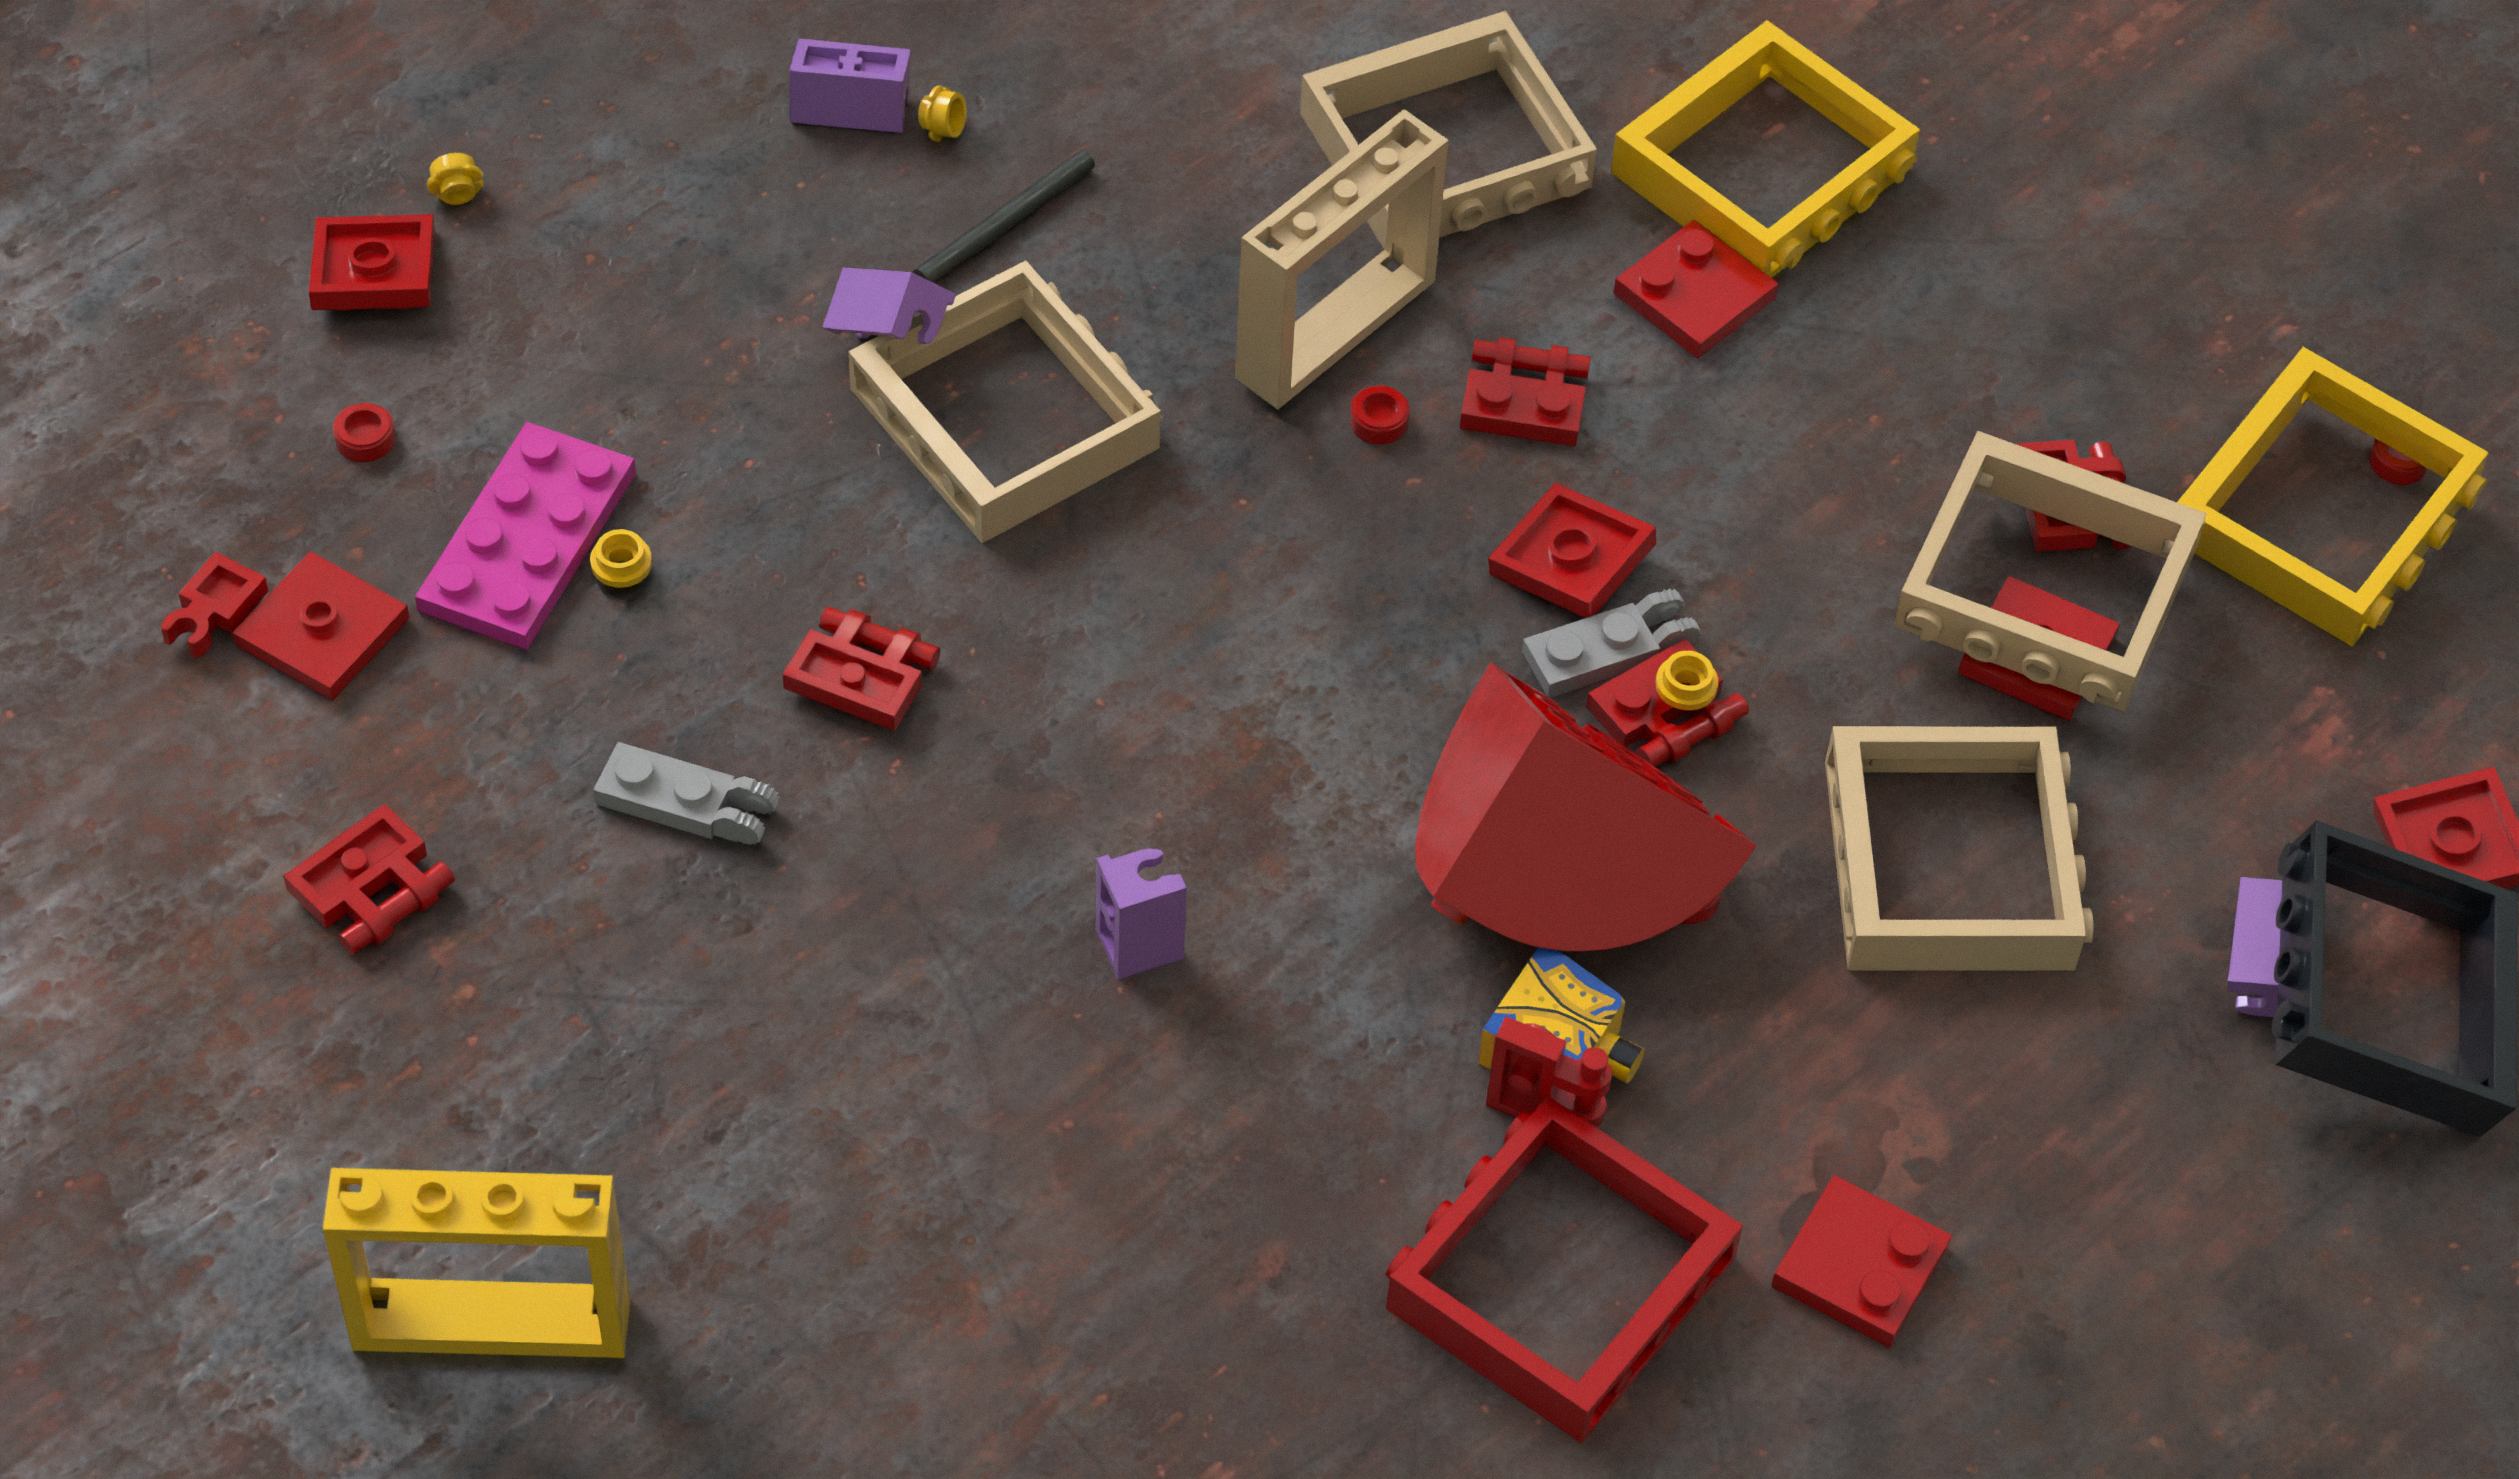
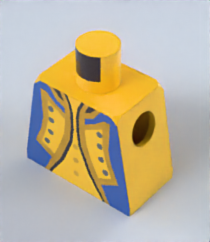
(1571, 1006)

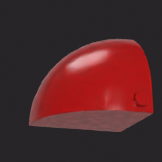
(1563, 829)

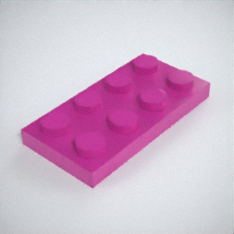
(526, 535)

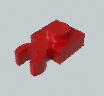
(215, 596)

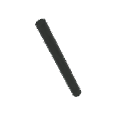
(1006, 217)

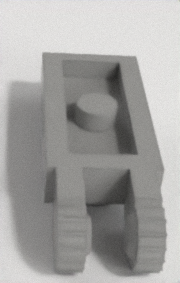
(1606, 643)
(683, 795)

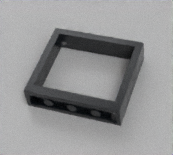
(2488, 979)

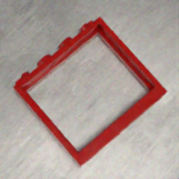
(1503, 1360)

